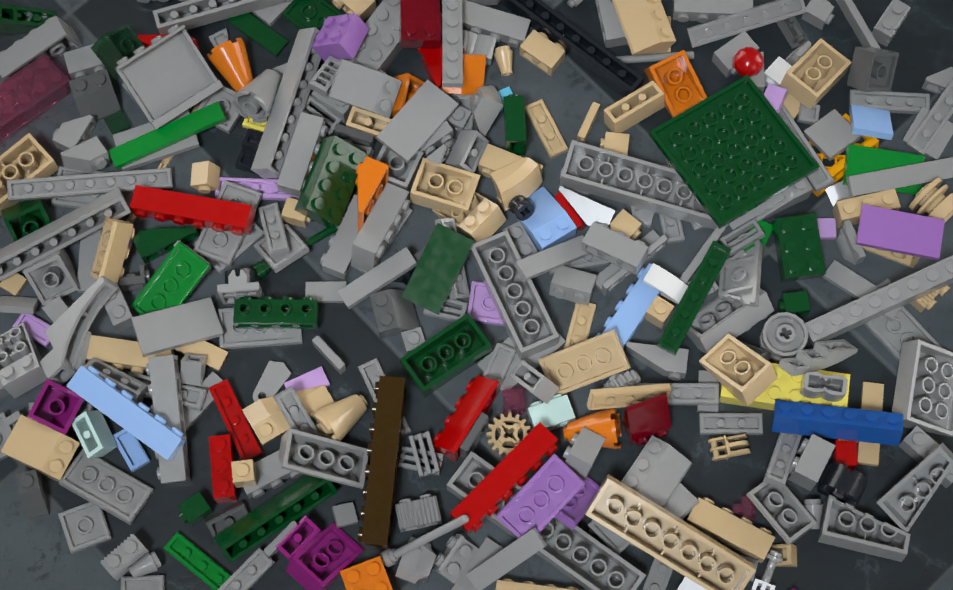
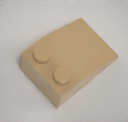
(443, 187)
(739, 369)
(40, 447)

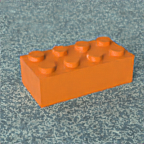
(366, 576)

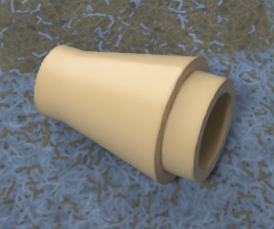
(504, 59)

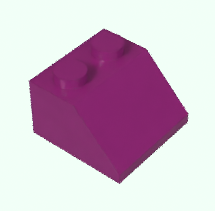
(55, 407)

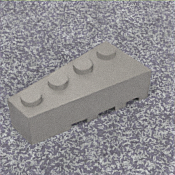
(915, 489)

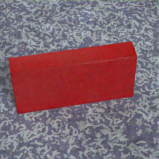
(577, 220)

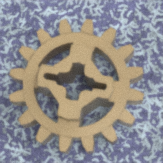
(502, 429)

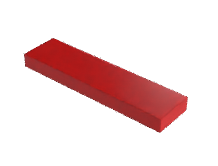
(235, 420)

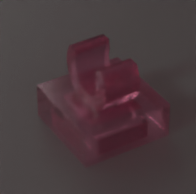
(746, 509)

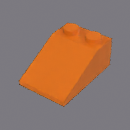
(678, 82)
(370, 183)

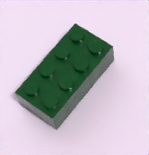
(330, 182)
(446, 355)

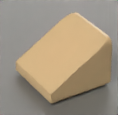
(789, 554)

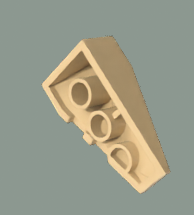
(270, 422)

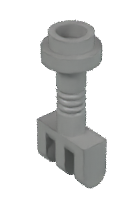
(774, 557)

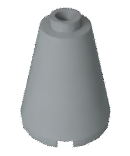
(258, 96)

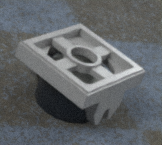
(239, 283)

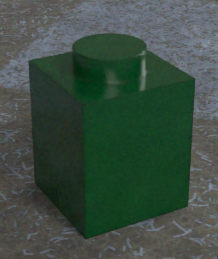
(795, 303)
(194, 509)

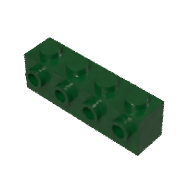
(275, 313)

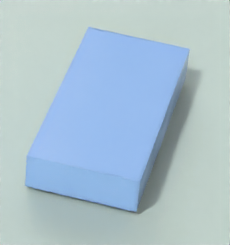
(131, 450)

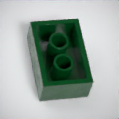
(798, 247)

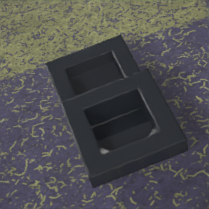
(248, 151)

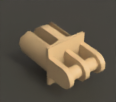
(728, 447)

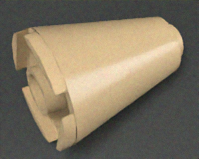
(339, 417)

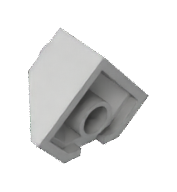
(485, 107)

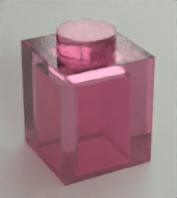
(513, 402)

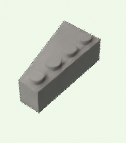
(49, 39)
(379, 227)
(861, 532)

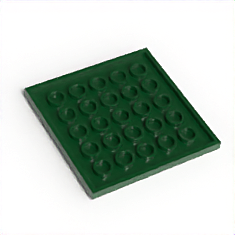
(733, 151)

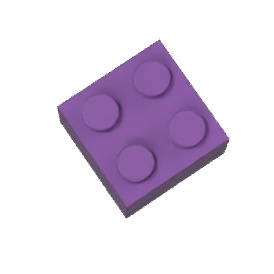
(340, 37)

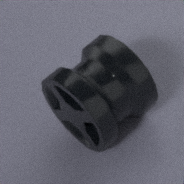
(521, 207)

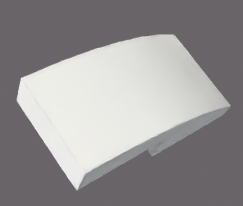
(666, 283)

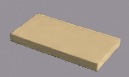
(585, 362)

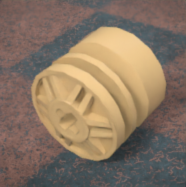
(933, 201)

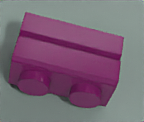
(298, 538)

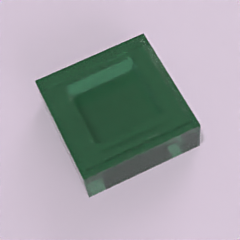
(117, 122)

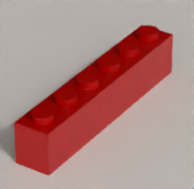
(192, 210)
(505, 477)

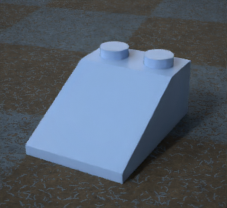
(549, 222)

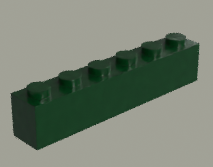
(273, 516)

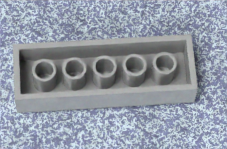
(512, 297)

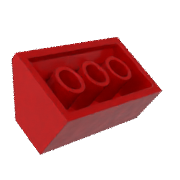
(478, 399)

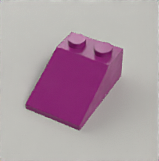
(323, 558)

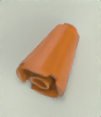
(232, 63)
(604, 423)

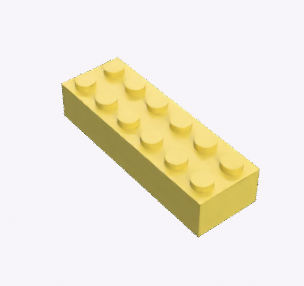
(786, 389)

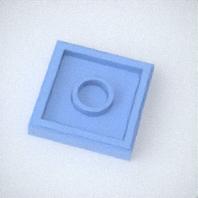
(871, 122)

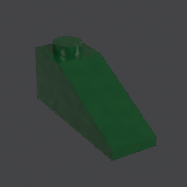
(22, 19)
(160, 241)

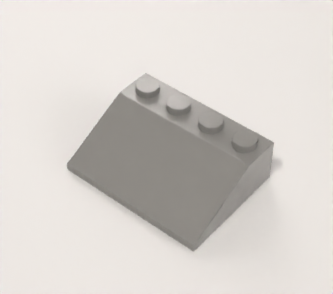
(925, 400)

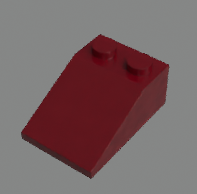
(420, 24)
(647, 420)

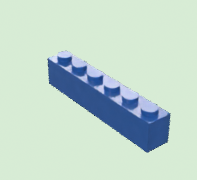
(837, 422)

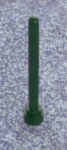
(261, 269)

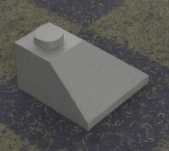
(52, 276)

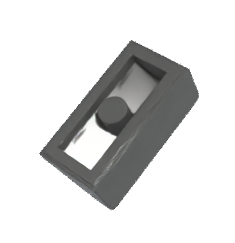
(224, 518)

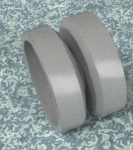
(783, 336)

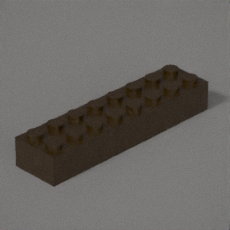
(384, 462)

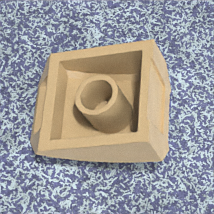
(516, 179)

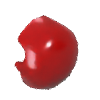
(748, 62)

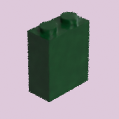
(514, 124)

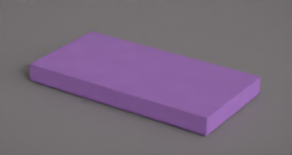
(900, 232)
(541, 498)

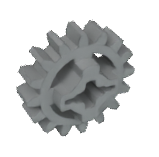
(623, 379)

